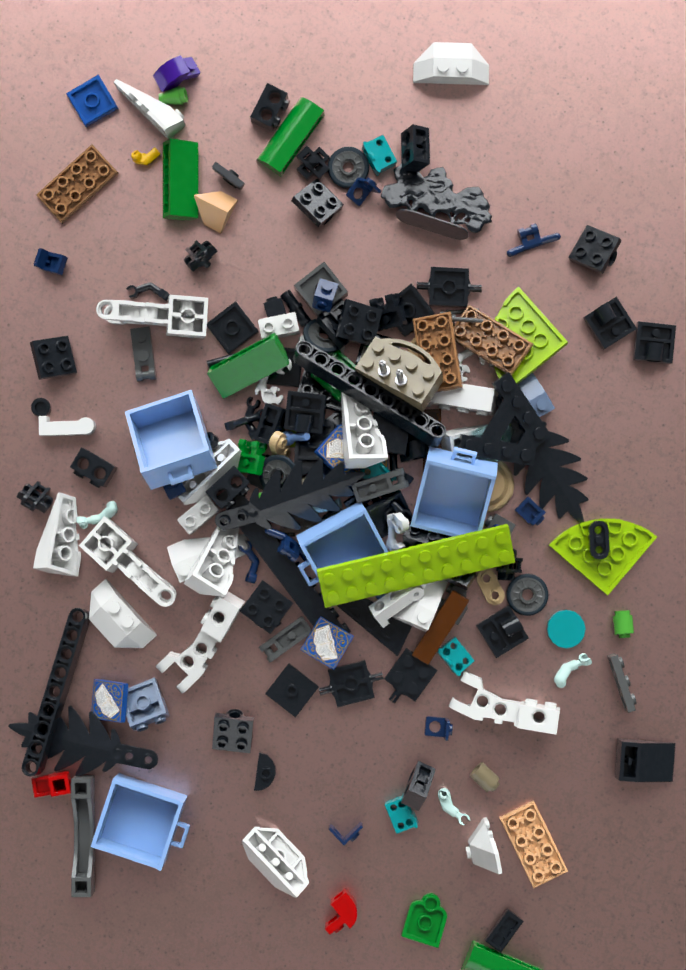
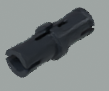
(294, 306)

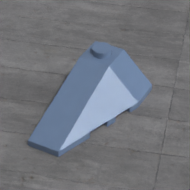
(536, 395)

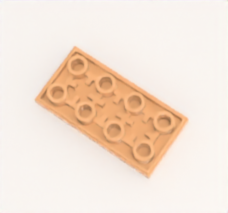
(533, 844)

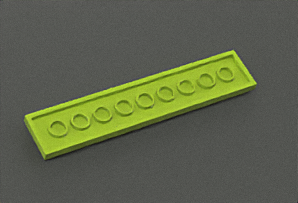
(416, 565)

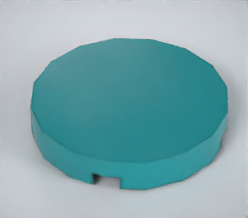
(566, 628)

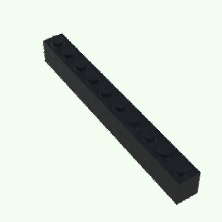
(287, 572)

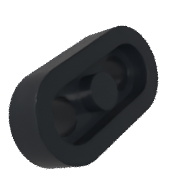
(600, 539)

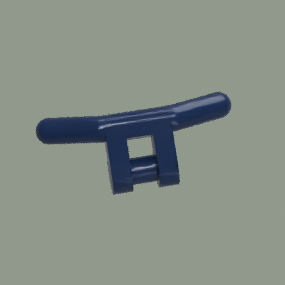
(537, 241)
(288, 545)

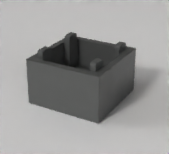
(307, 286)

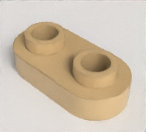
(278, 444)
(489, 587)

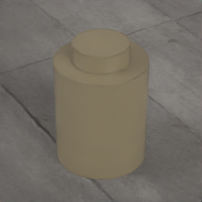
(485, 777)

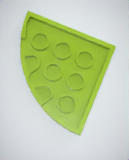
(529, 322)
(626, 545)

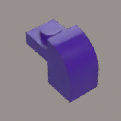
(175, 71)

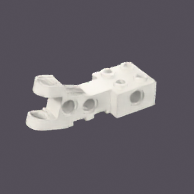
(182, 315)
(113, 550)
(213, 631)
(518, 712)

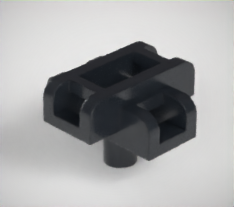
(313, 162)
(199, 255)
(33, 499)
(507, 572)

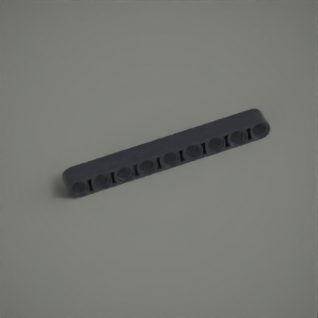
(378, 396)
(49, 698)

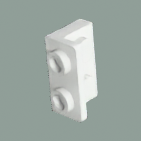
(282, 325)
(198, 515)

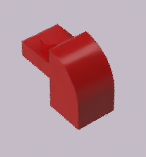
(52, 784)
(347, 912)

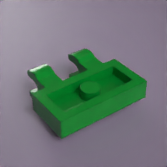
(253, 462)

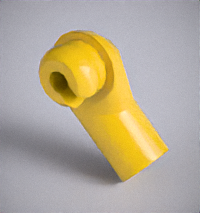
(143, 158)

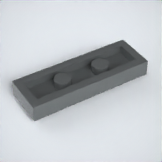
(622, 682)

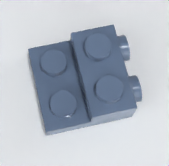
(145, 705)

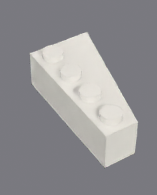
(468, 399)

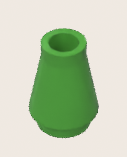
(175, 96)

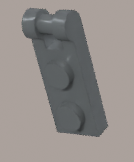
(143, 353)
(379, 485)
(286, 638)

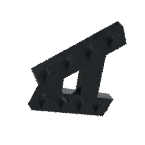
(513, 406)

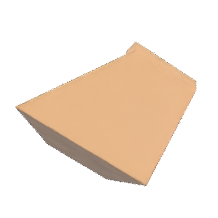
(215, 209)

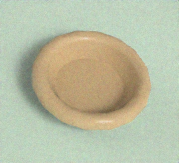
(502, 489)

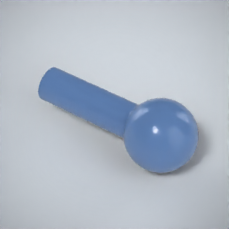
(291, 437)

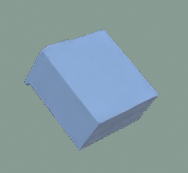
(170, 440)
(454, 492)
(340, 539)
(140, 821)

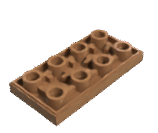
(77, 183)
(437, 338)
(491, 341)

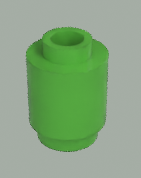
(623, 623)

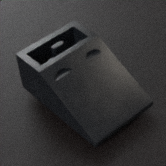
(644, 761)

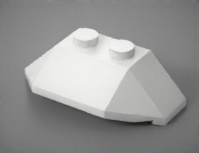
(451, 65)
(226, 456)
(118, 619)
(277, 859)

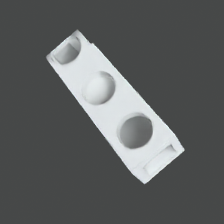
(84, 426)
(394, 602)

